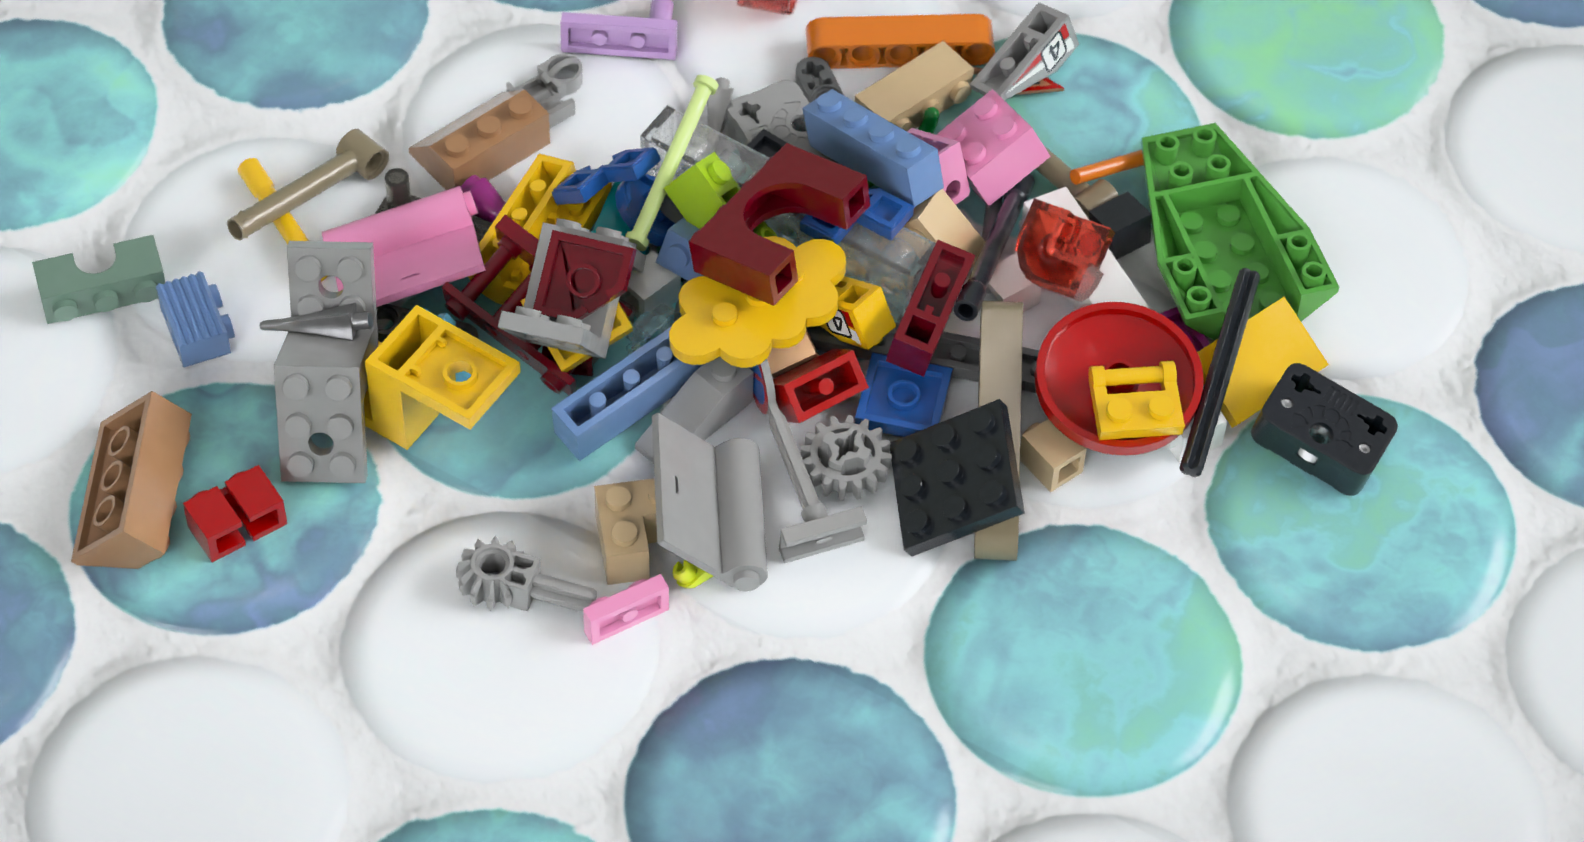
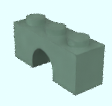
(72, 293)

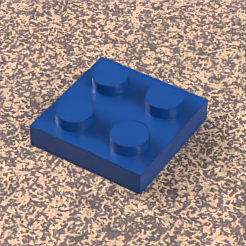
(901, 399)

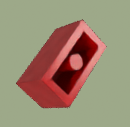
(819, 384)

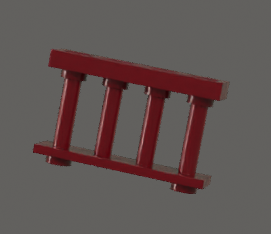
(513, 243)

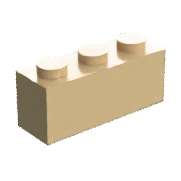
(930, 80)

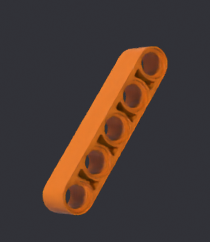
(897, 39)

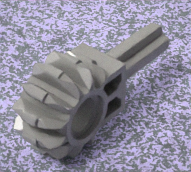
(517, 579)

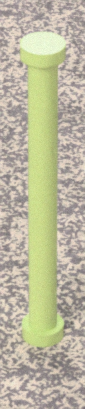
(704, 87)

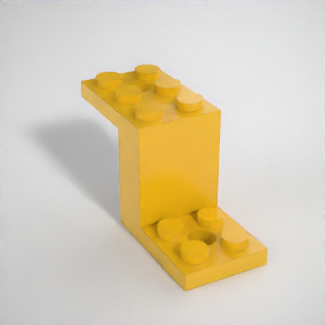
(415, 377)

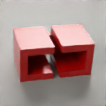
(246, 501)

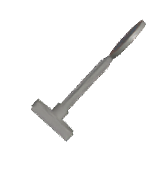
(819, 531)

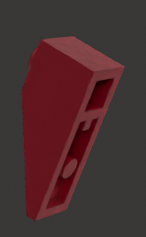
(930, 308)

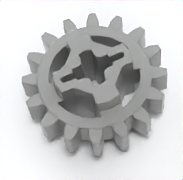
(847, 456)

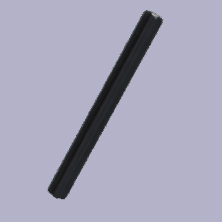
(1219, 373)

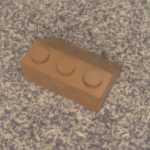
(485, 140)

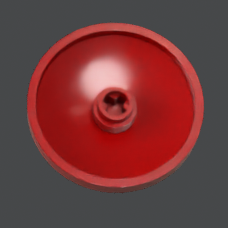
(1115, 338)

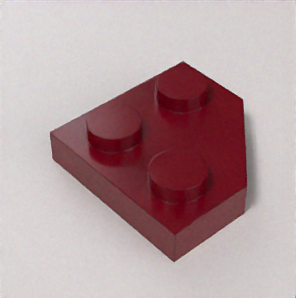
(582, 275)

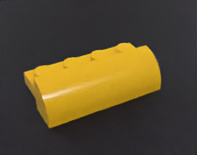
(530, 207)

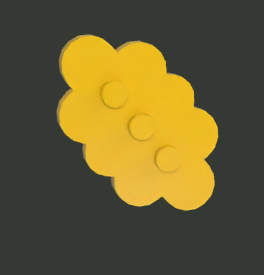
(745, 329)

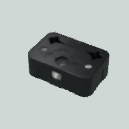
(1324, 429)

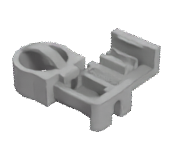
(550, 90)

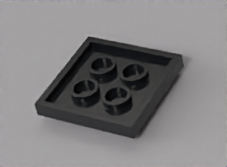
(956, 478)

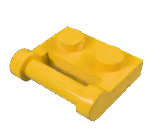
(1136, 412)

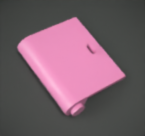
(418, 244)

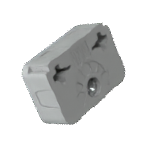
(775, 110)

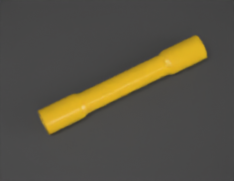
(261, 187)

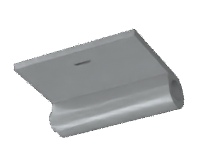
(710, 503)

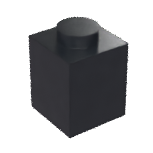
(1128, 221)

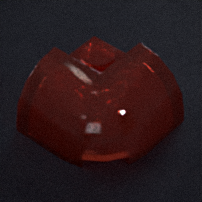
(1062, 250)

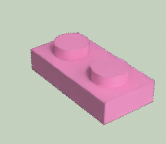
(626, 609)

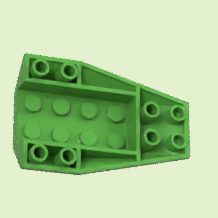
(1224, 216)

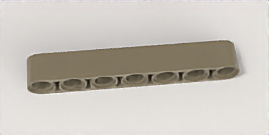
(1001, 379)

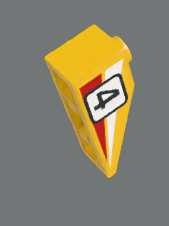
(861, 314)

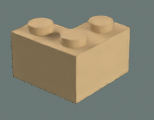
(942, 220)
(625, 528)

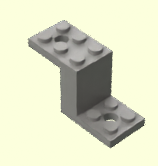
(566, 333)
(321, 376)

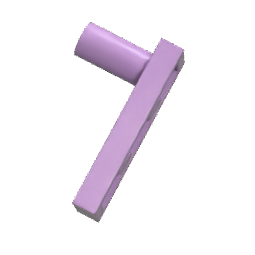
(622, 35)

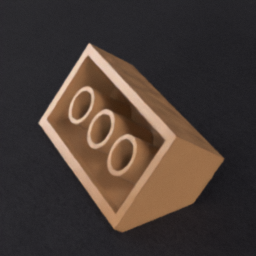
(133, 485)

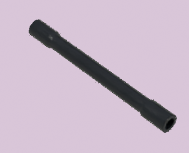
(975, 288)

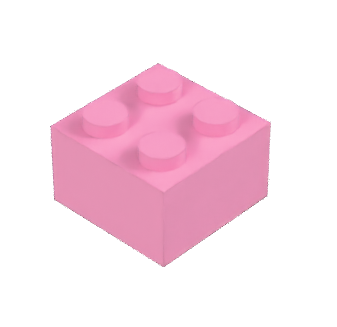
(995, 146)

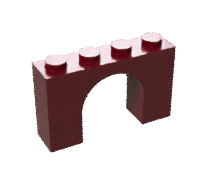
(787, 183)

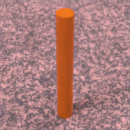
(1106, 167)

